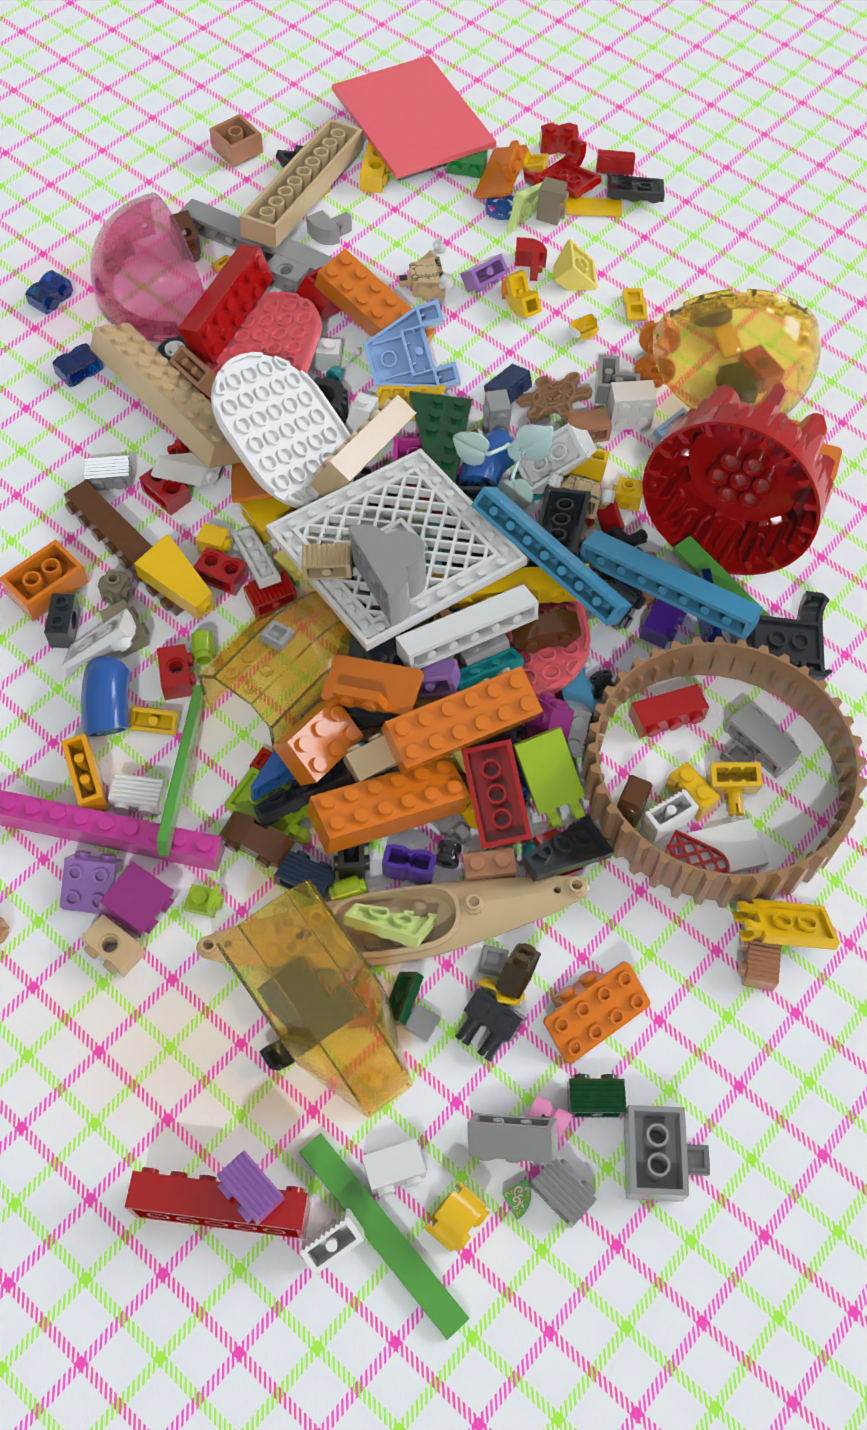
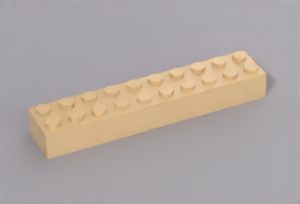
(301, 183)
(163, 391)

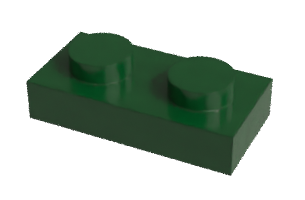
(404, 995)

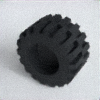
(335, 395)

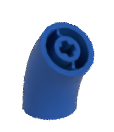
(494, 466)
(105, 697)

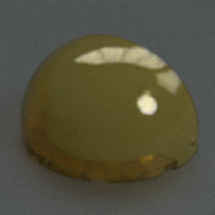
(738, 342)

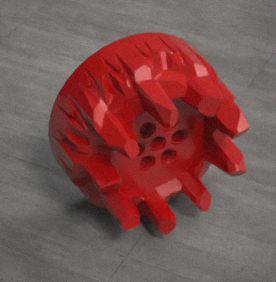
(741, 481)

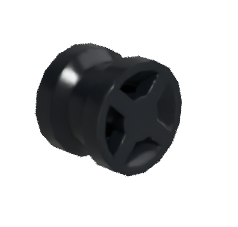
(601, 680)
(448, 854)

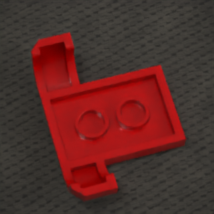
(568, 170)

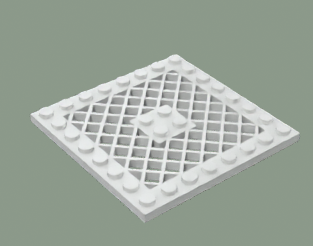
(369, 625)

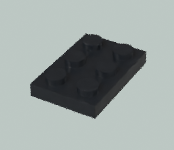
(635, 188)

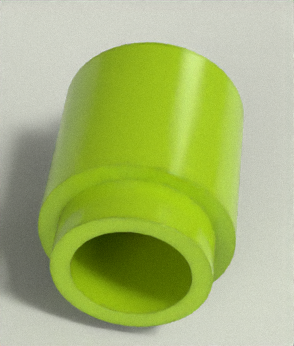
(202, 646)
(348, 888)

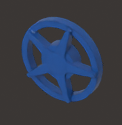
(501, 207)

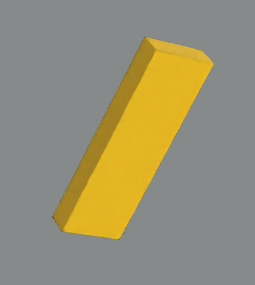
(594, 207)

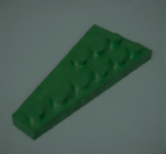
(436, 423)

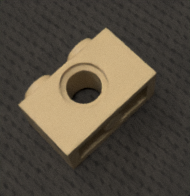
(105, 933)

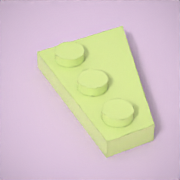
(523, 204)
(398, 927)

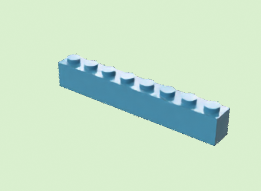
(551, 556)
(671, 584)

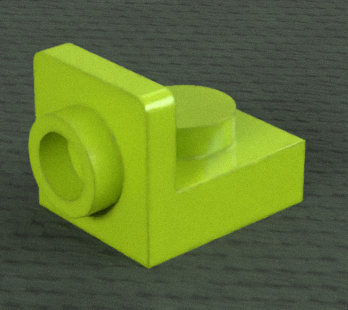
(204, 900)

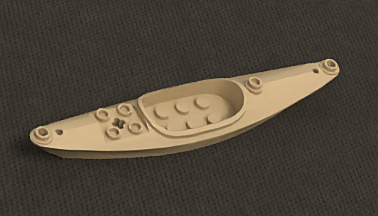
(464, 911)

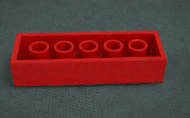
(226, 303)
(203, 1204)

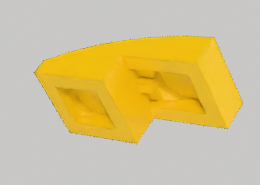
(535, 162)
(634, 304)

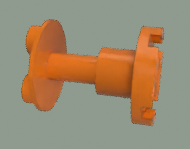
(646, 365)

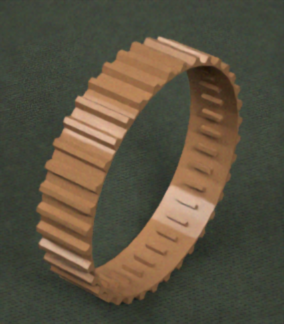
(772, 675)

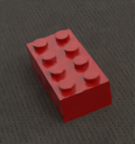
(496, 795)

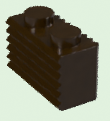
(518, 970)

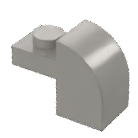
(327, 229)

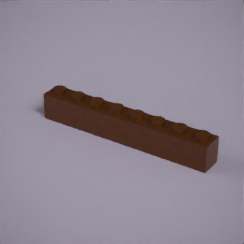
(114, 531)

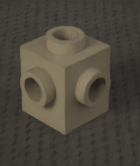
(115, 587)

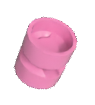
(543, 1106)

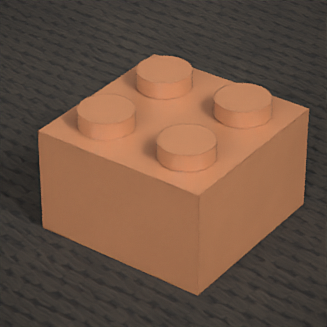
(236, 140)

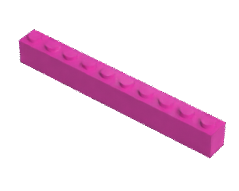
(107, 830)

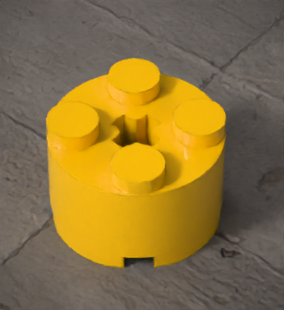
(456, 1217)

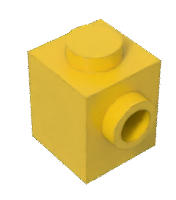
(213, 537)

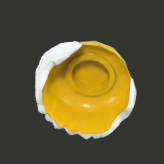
(585, 327)

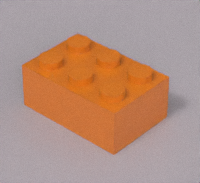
(40, 575)
(318, 741)

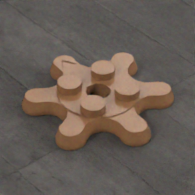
(564, 395)

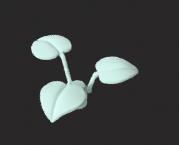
(530, 439)

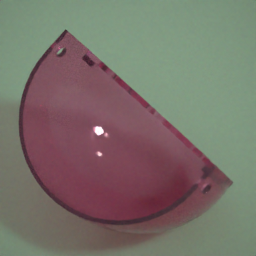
(144, 269)

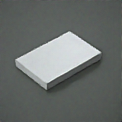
(737, 842)

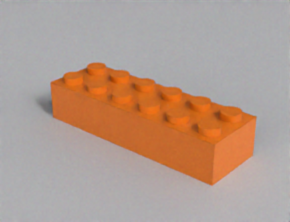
(361, 294)
(461, 720)
(387, 805)

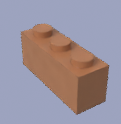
(194, 369)

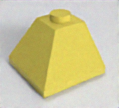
(575, 268)

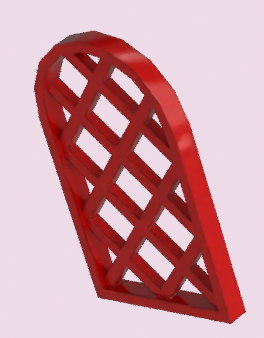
(706, 847)

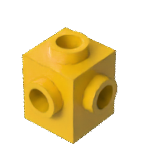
(628, 493)

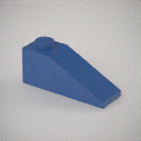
(270, 777)

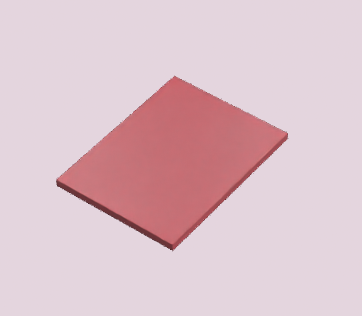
(413, 116)

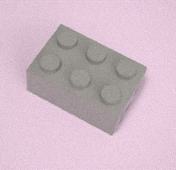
(656, 1153)

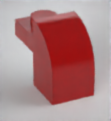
(531, 254)

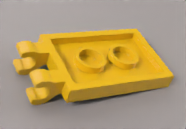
(786, 924)

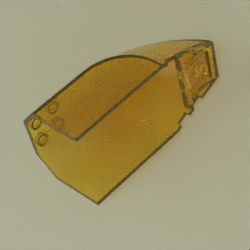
(275, 681)
(320, 998)

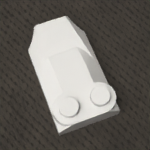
(568, 450)
(111, 635)

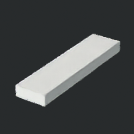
(256, 557)

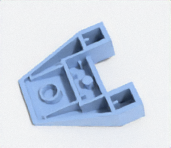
(403, 354)

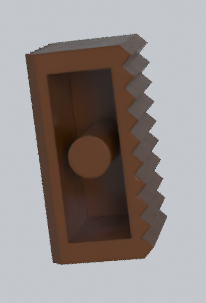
(634, 799)

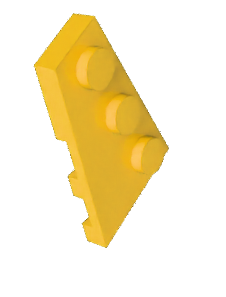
(391, 391)

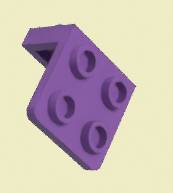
(87, 880)

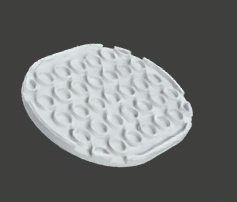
(276, 424)

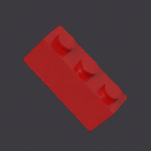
(668, 711)

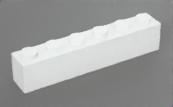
(467, 627)

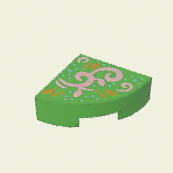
(518, 1198)

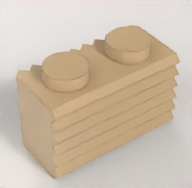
(326, 561)

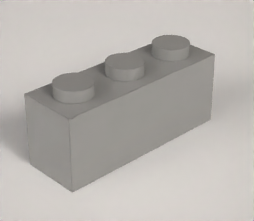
(763, 739)
(513, 1138)

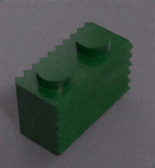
(596, 1096)

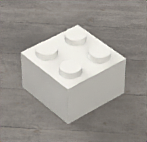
(631, 404)

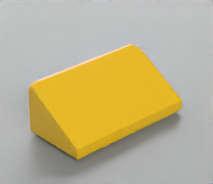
(154, 720)

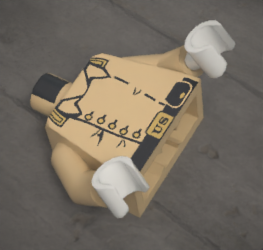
(427, 275)
(599, 498)

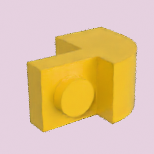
(519, 297)

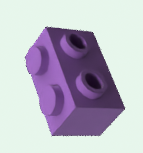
(483, 273)

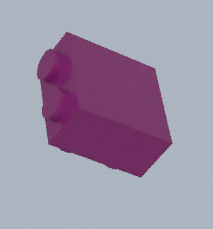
(554, 714)
(137, 900)

